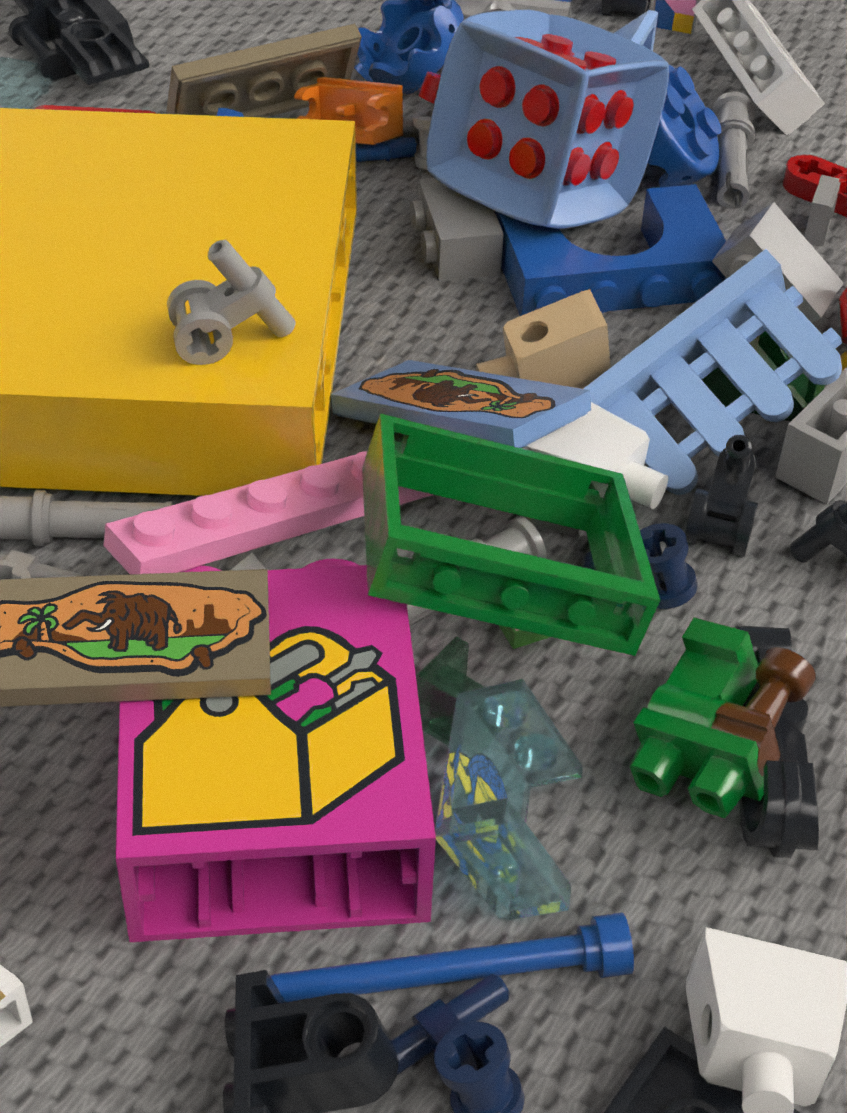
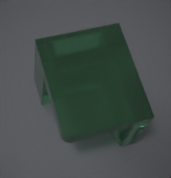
(438, 688)

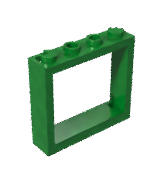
(498, 585)

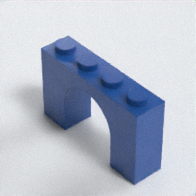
(674, 270)

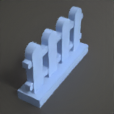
(711, 329)

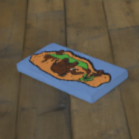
(464, 402)

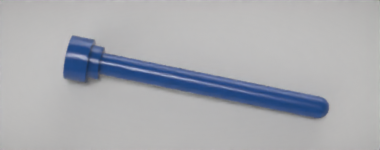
(599, 947)

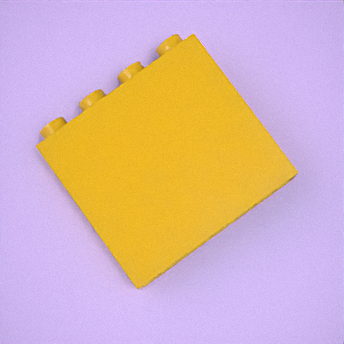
(94, 240)

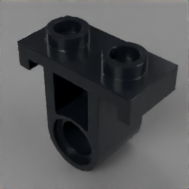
(292, 1048)

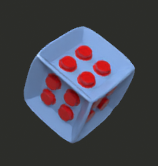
(545, 117)

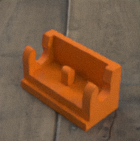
(372, 105)

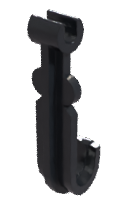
(789, 808)

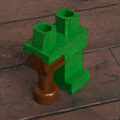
(700, 723)

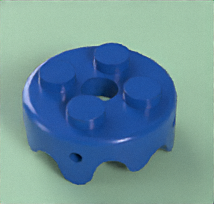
(409, 42)
(686, 134)

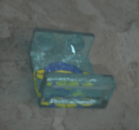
(494, 757)

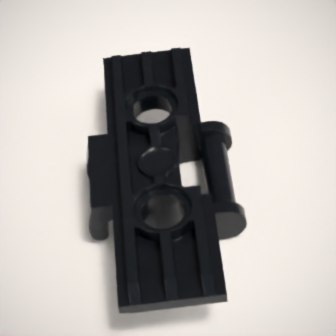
(87, 36)

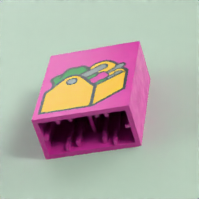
(289, 800)

